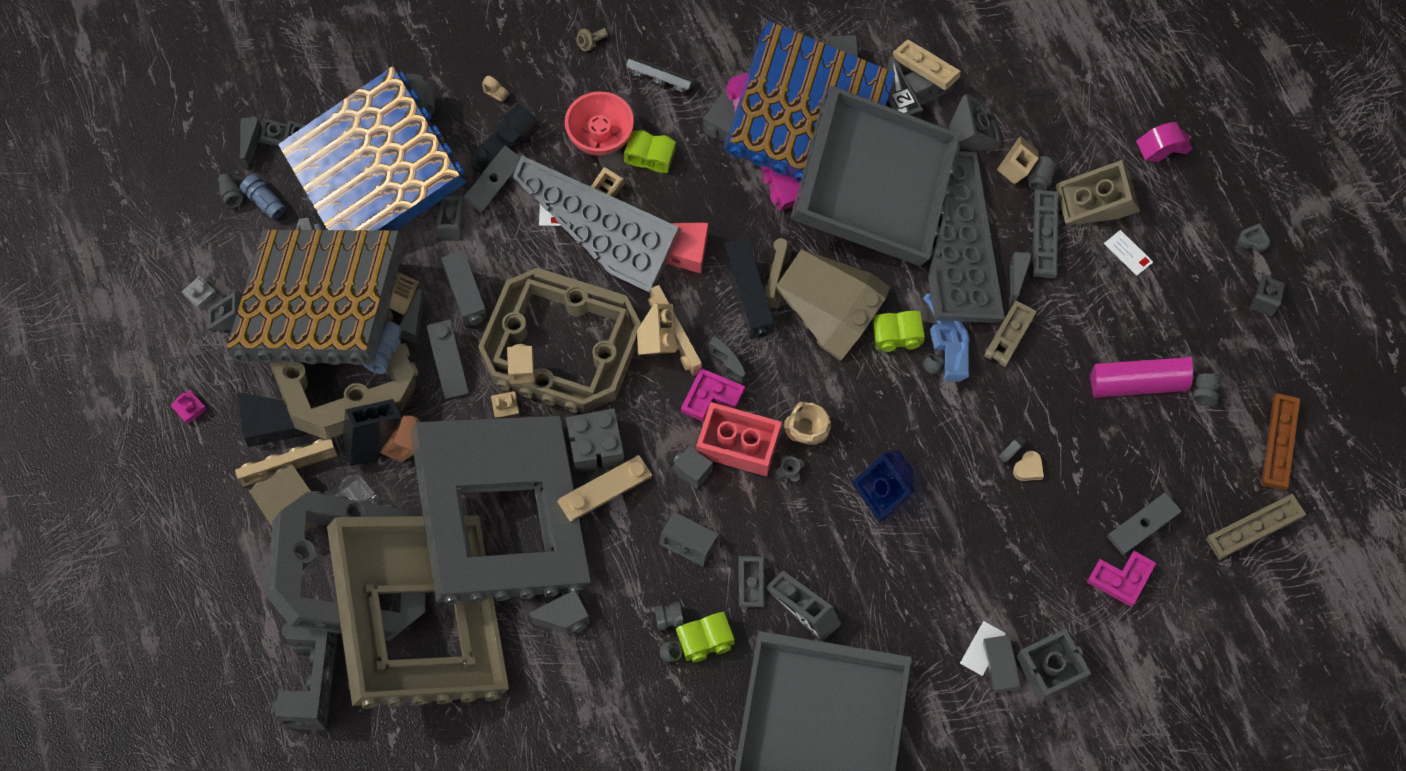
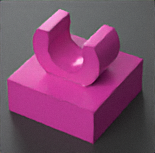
(188, 407)

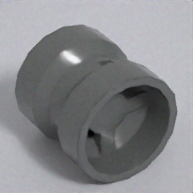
(1207, 389)
(668, 616)

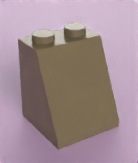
(279, 492)

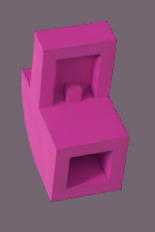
(1163, 141)

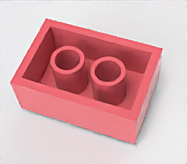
(739, 439)

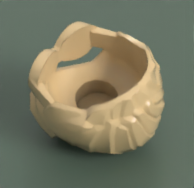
(808, 425)

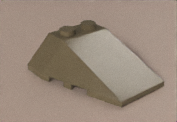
(832, 299)

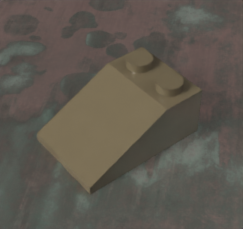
(1098, 195)

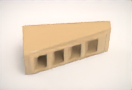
(611, 176)
(402, 293)

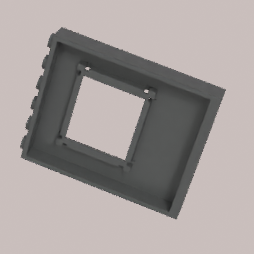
(497, 458)

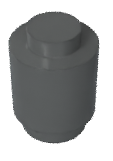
(1042, 173)

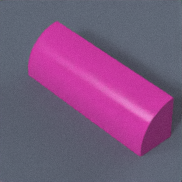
(1142, 377)

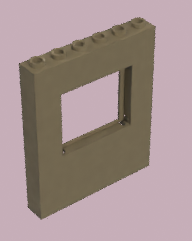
(394, 557)

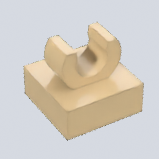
(505, 405)

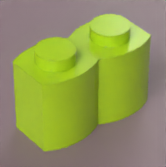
(650, 151)
(898, 330)
(705, 637)

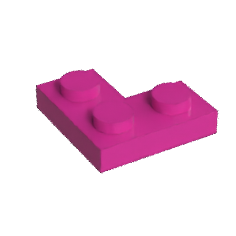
(711, 388)
(1123, 584)

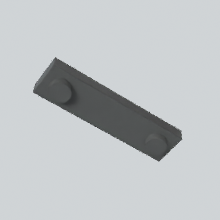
(1045, 234)

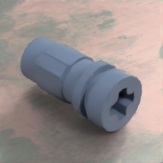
(265, 199)
(387, 345)

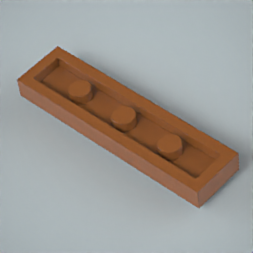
(1280, 442)

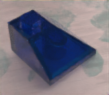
(885, 484)

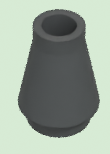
(230, 193)

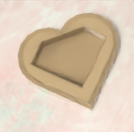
(494, 89)
(1029, 467)

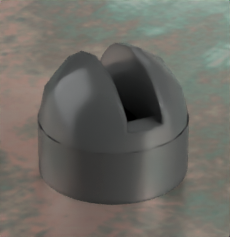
(933, 363)
(670, 651)

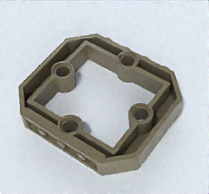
(561, 289)
(328, 419)

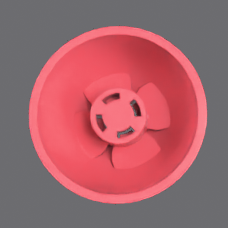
(599, 123)

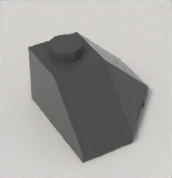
(974, 127)

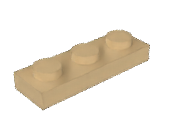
(926, 64)

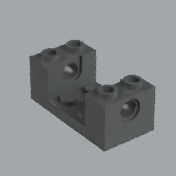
(311, 708)

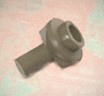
(586, 40)

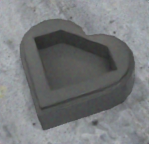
(1254, 238)
(1012, 449)

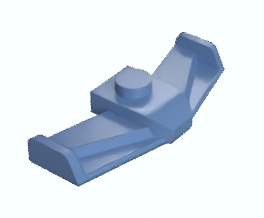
(954, 340)

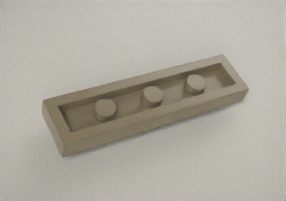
(1255, 527)

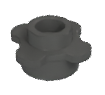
(789, 461)

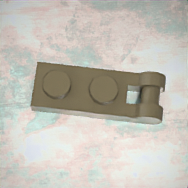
(776, 271)
(1010, 333)

